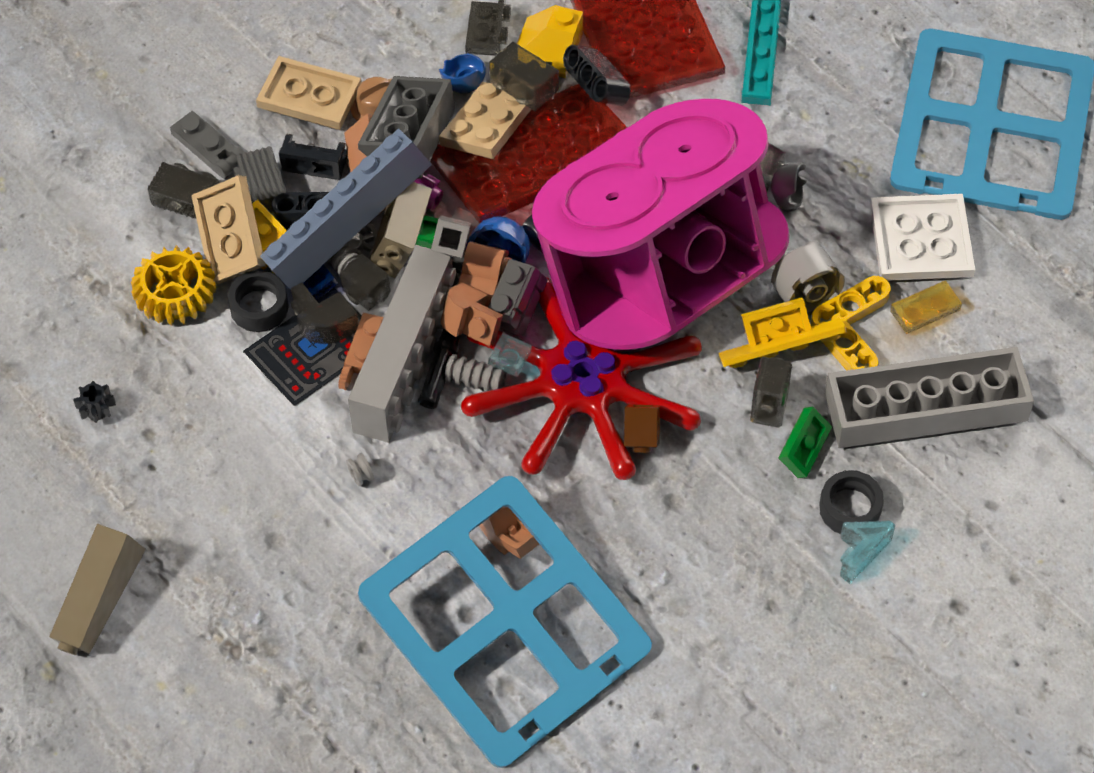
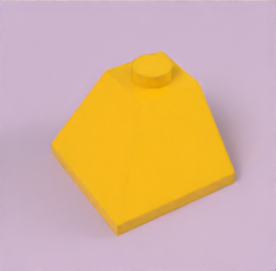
(550, 33)

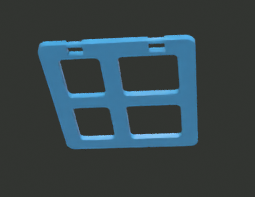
(985, 119)
(510, 612)

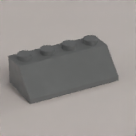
(416, 107)

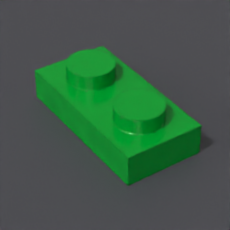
(805, 442)

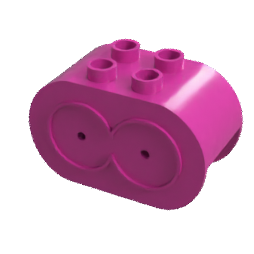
(660, 223)

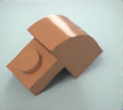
(467, 314)
(508, 533)

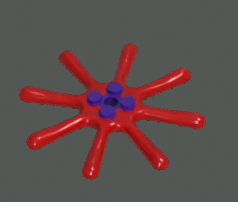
(570, 393)

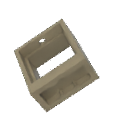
(400, 229)

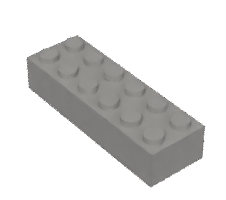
(401, 345)
(928, 397)

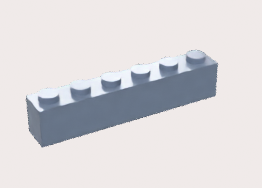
(345, 209)

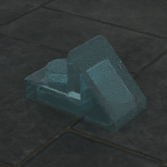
(865, 544)

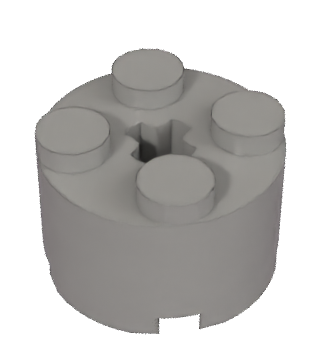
(807, 274)

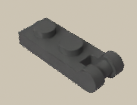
(206, 143)

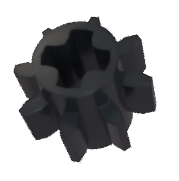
(94, 401)

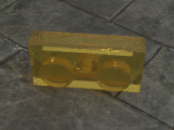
(925, 307)

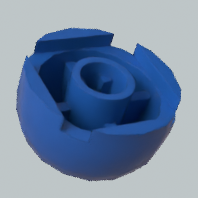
(503, 234)

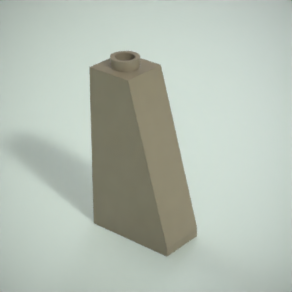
(96, 589)

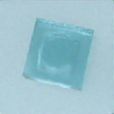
(510, 354)

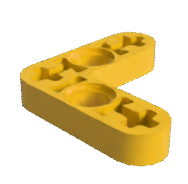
(857, 294)

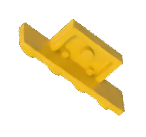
(779, 329)

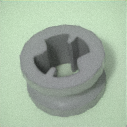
(360, 469)

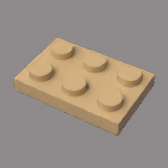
(308, 92)
(484, 122)
(228, 229)

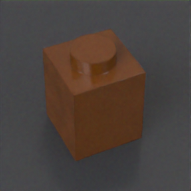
(642, 427)

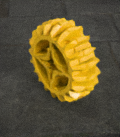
(173, 296)

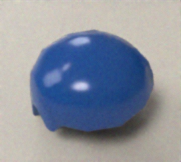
(465, 72)

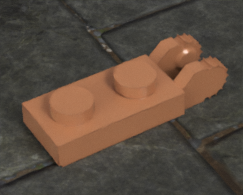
(359, 347)

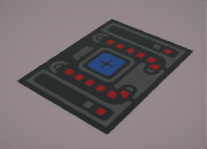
(294, 362)

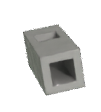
(451, 236)

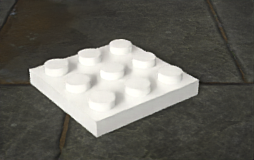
(922, 237)

